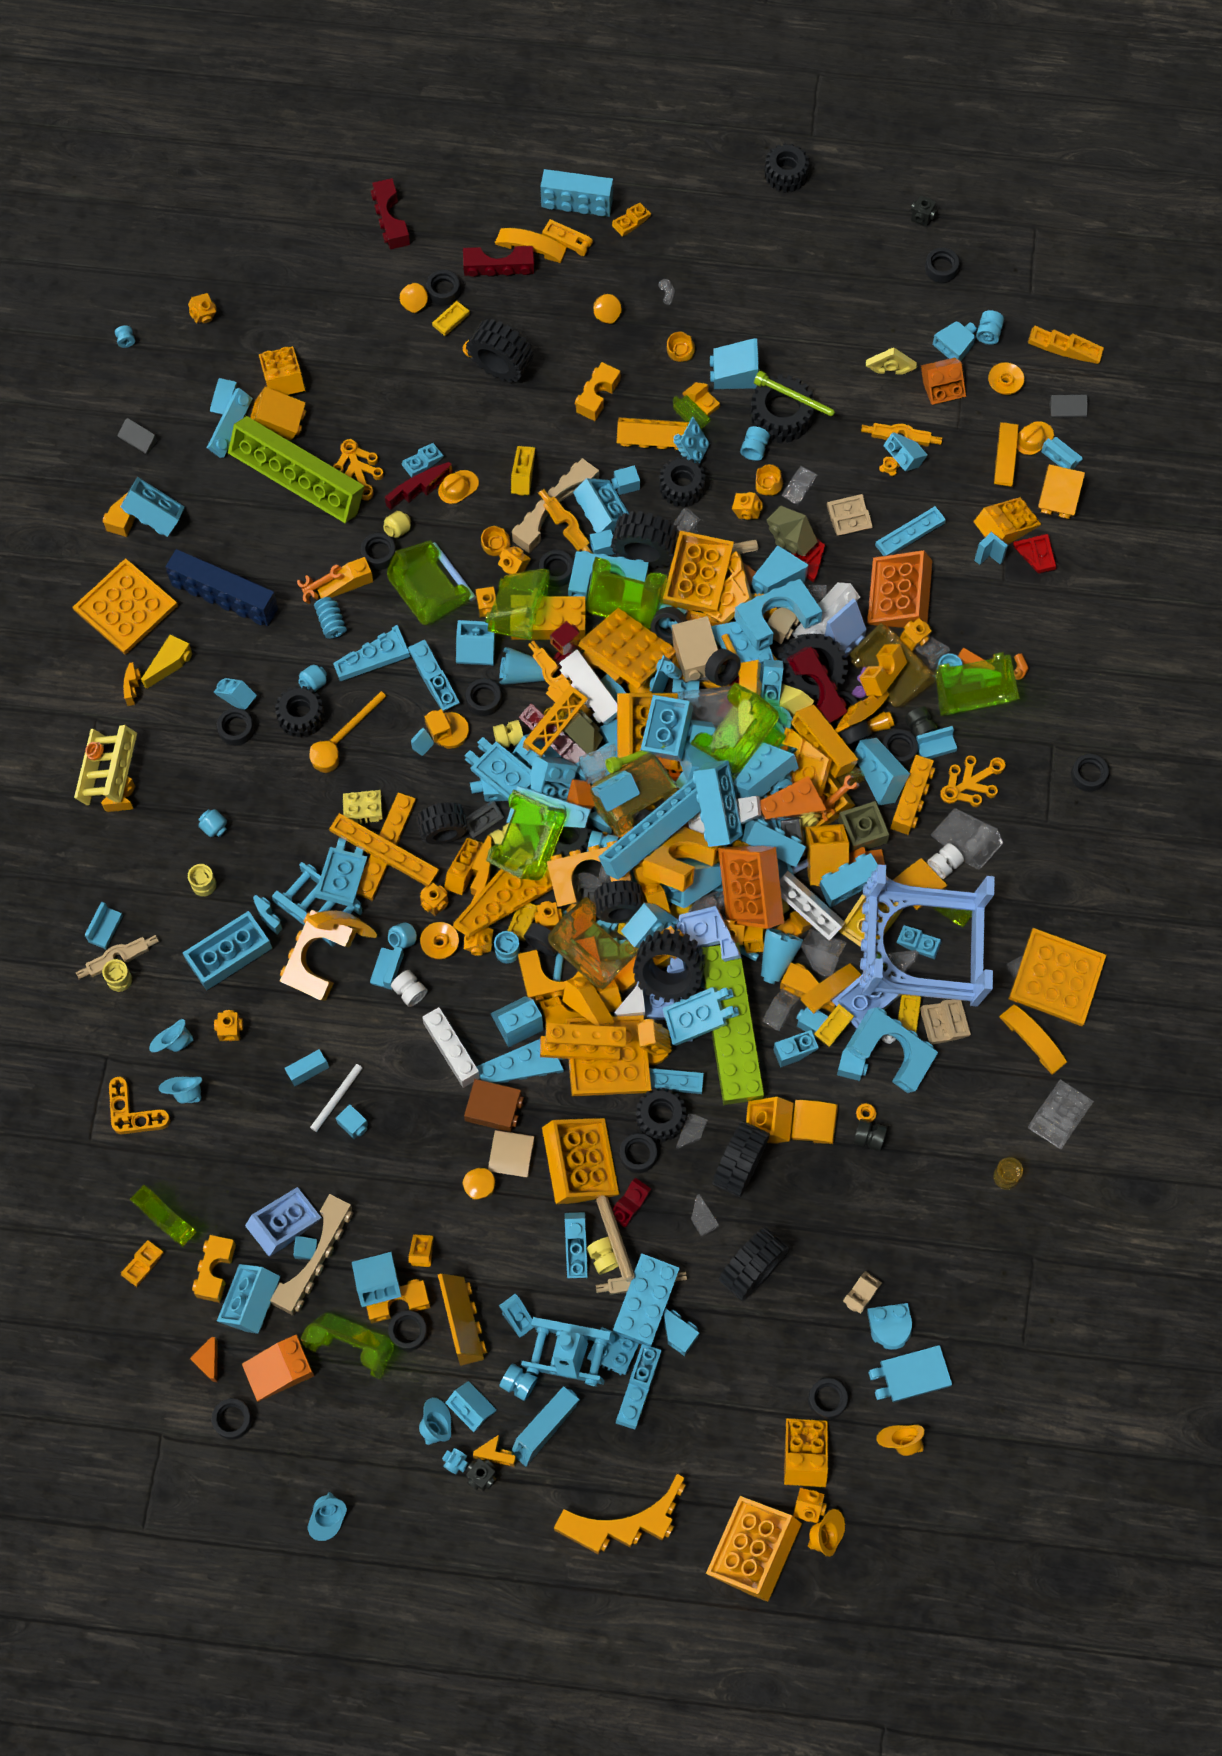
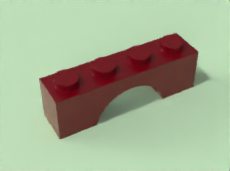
(395, 230)
(518, 262)
(566, 641)
(829, 702)

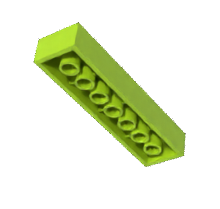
(295, 469)
(735, 1041)

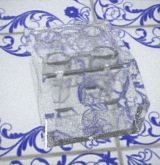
(970, 836)
(1060, 1114)

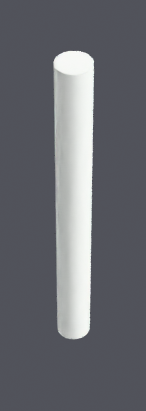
(336, 1097)

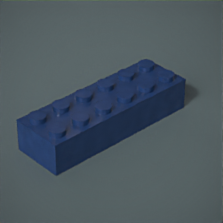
(221, 588)

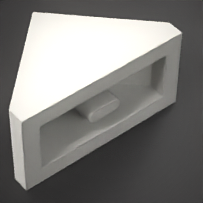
(632, 1005)

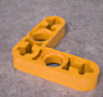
(125, 1115)

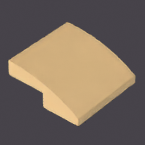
(849, 515)
(945, 1021)
(511, 1153)

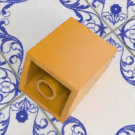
(278, 413)
(1060, 491)
(826, 850)

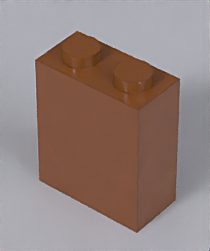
(493, 1105)

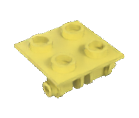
(363, 805)

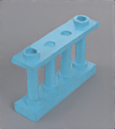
(299, 911)
(545, 1326)

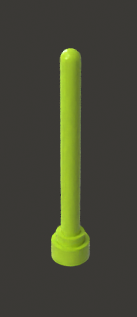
(762, 379)
(615, 763)

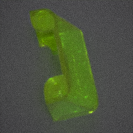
(423, 583)
(613, 591)
(518, 603)
(976, 685)
(740, 730)
(529, 837)
(375, 1346)

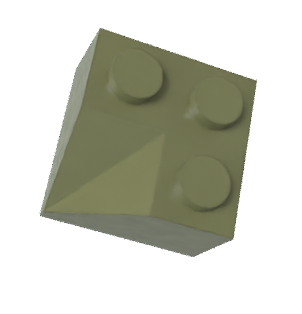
(791, 531)
(583, 732)
(864, 826)

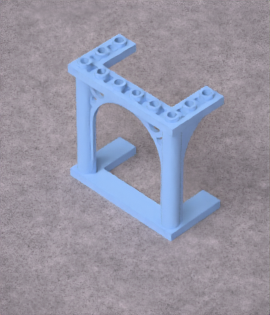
(882, 889)

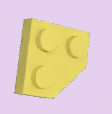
(891, 361)

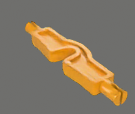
(884, 431)
(559, 516)
(549, 667)

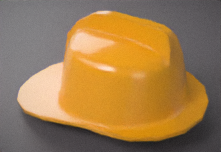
(1032, 437)
(458, 486)
(904, 1439)
(828, 1533)

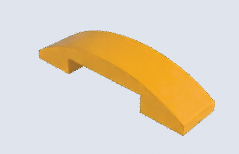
(541, 244)
(326, 920)
(1034, 1037)

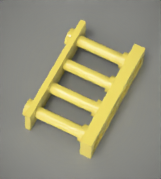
(117, 771)

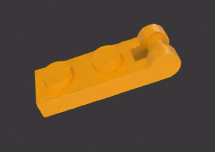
(567, 237)

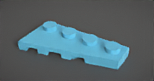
(576, 815)

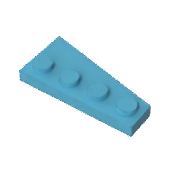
(381, 652)
(518, 1065)

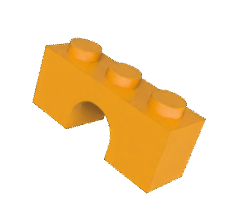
(603, 379)
(879, 678)
(216, 1251)
(413, 1294)

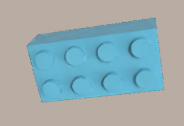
(576, 192)
(717, 803)
(227, 950)
(645, 1300)

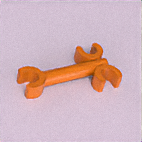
(309, 587)
(837, 795)

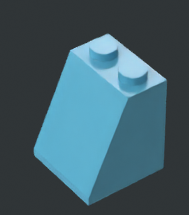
(735, 365)
(778, 571)
(705, 880)
(518, 1020)

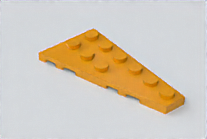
(500, 898)

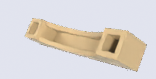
(528, 533)
(291, 1294)

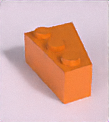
(792, 801)

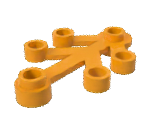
(358, 466)
(970, 783)

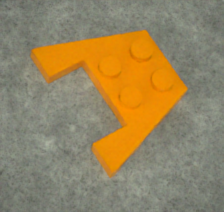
(734, 591)
(810, 761)

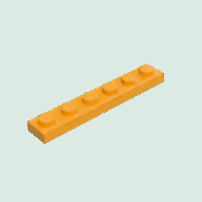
(392, 832)
(383, 850)

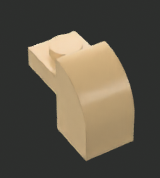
(862, 1292)

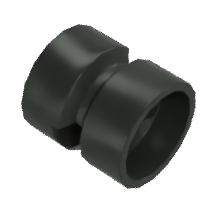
(920, 721)
(870, 1135)

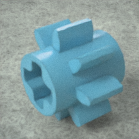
(455, 1461)

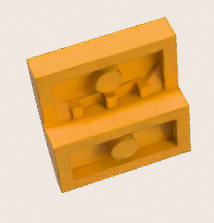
(922, 876)
(814, 1121)

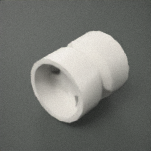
(947, 859)
(406, 985)

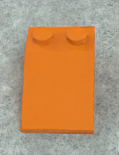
(277, 1368)

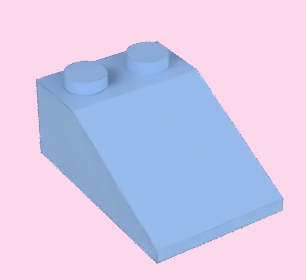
(847, 627)
(859, 1004)
(282, 1221)

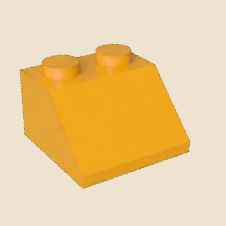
(772, 1116)

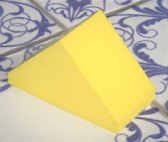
(793, 699)

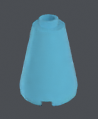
(519, 668)
(778, 954)

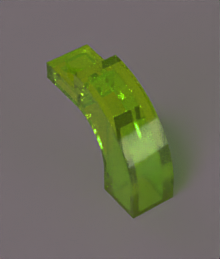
(162, 1216)

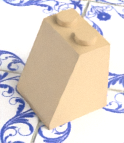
(693, 646)

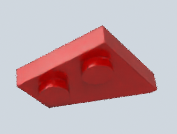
(1037, 553)
(813, 559)

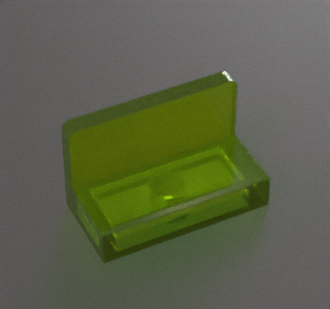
(687, 409)

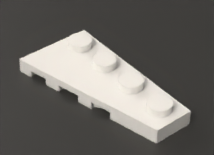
(748, 809)

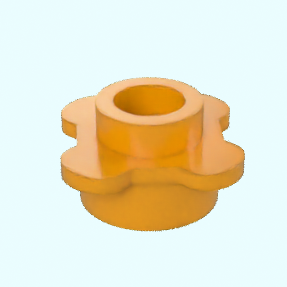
(889, 461)

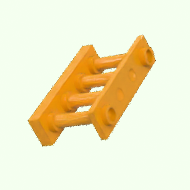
(582, 1042)

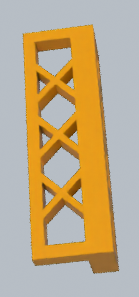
(549, 719)

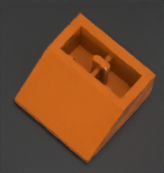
(943, 380)

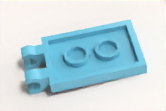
(499, 768)
(341, 875)
(698, 1014)
(912, 1374)

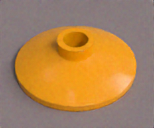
(1009, 373)
(436, 932)

